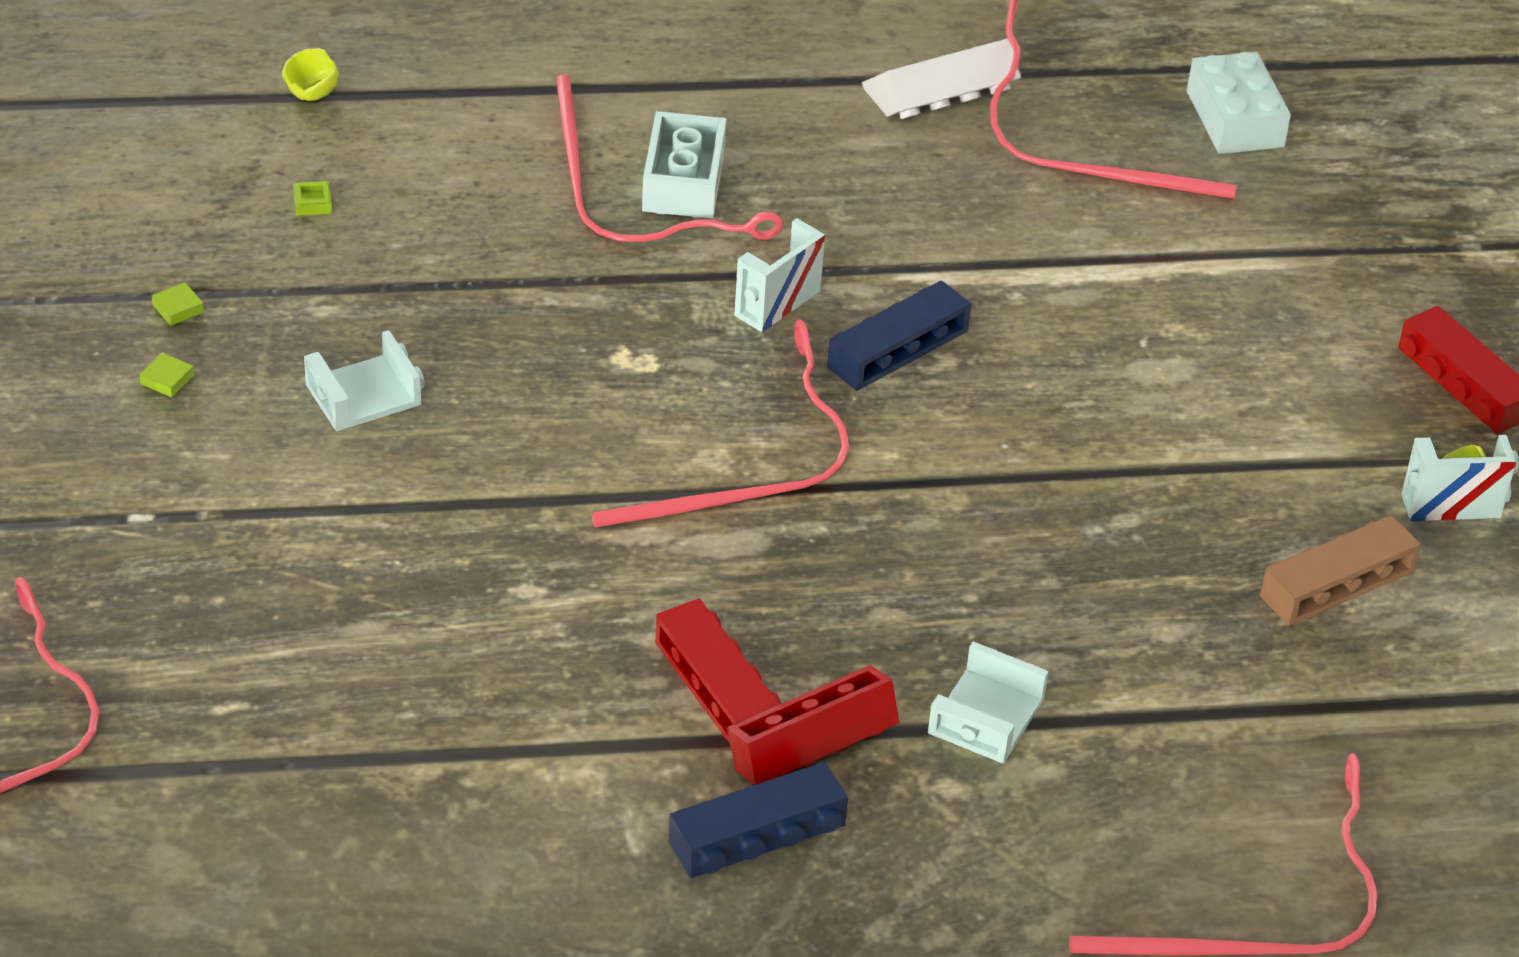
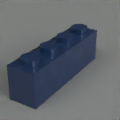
(898, 335)
(757, 819)

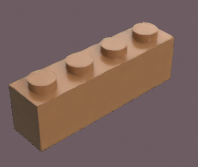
(1339, 570)

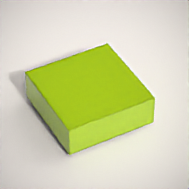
(312, 198)
(177, 304)
(166, 374)

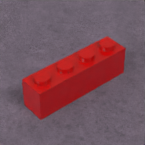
(1463, 367)
(712, 665)
(813, 725)

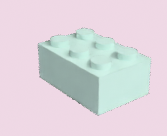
(1238, 102)
(684, 165)

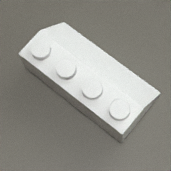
(942, 79)

